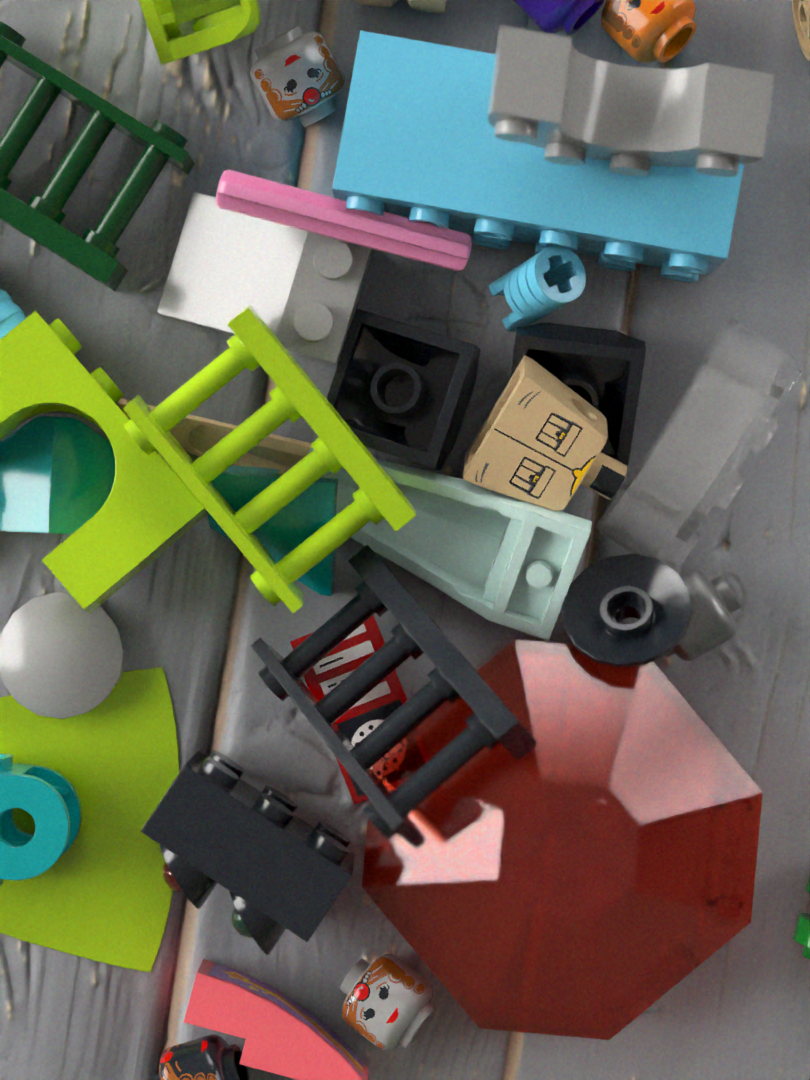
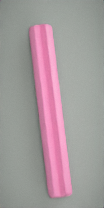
(330, 218)

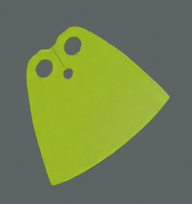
(108, 888)

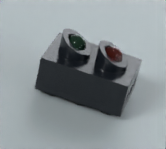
(251, 844)

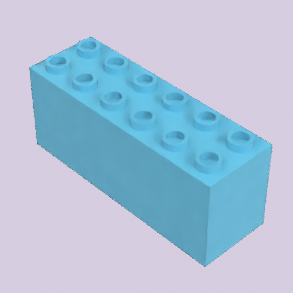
(425, 151)

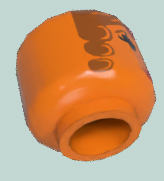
(650, 27)

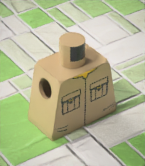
(542, 443)

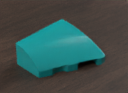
(289, 525)

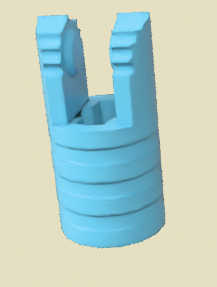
(540, 285)

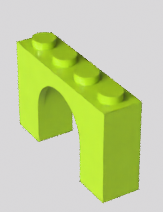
(147, 500)

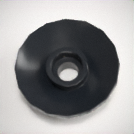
(620, 590)

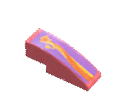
(277, 1030)

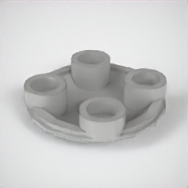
(60, 656)

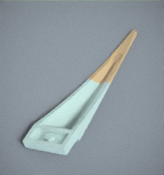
(466, 540)

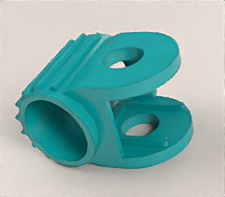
(54, 809)

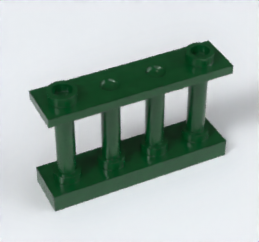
(42, 215)

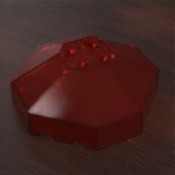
(586, 869)

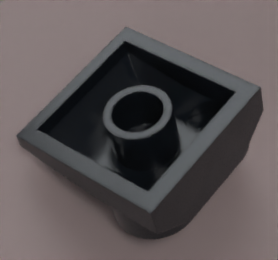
(597, 366)
(403, 388)

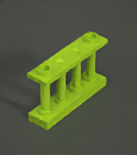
(291, 399)

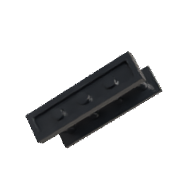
(449, 681)

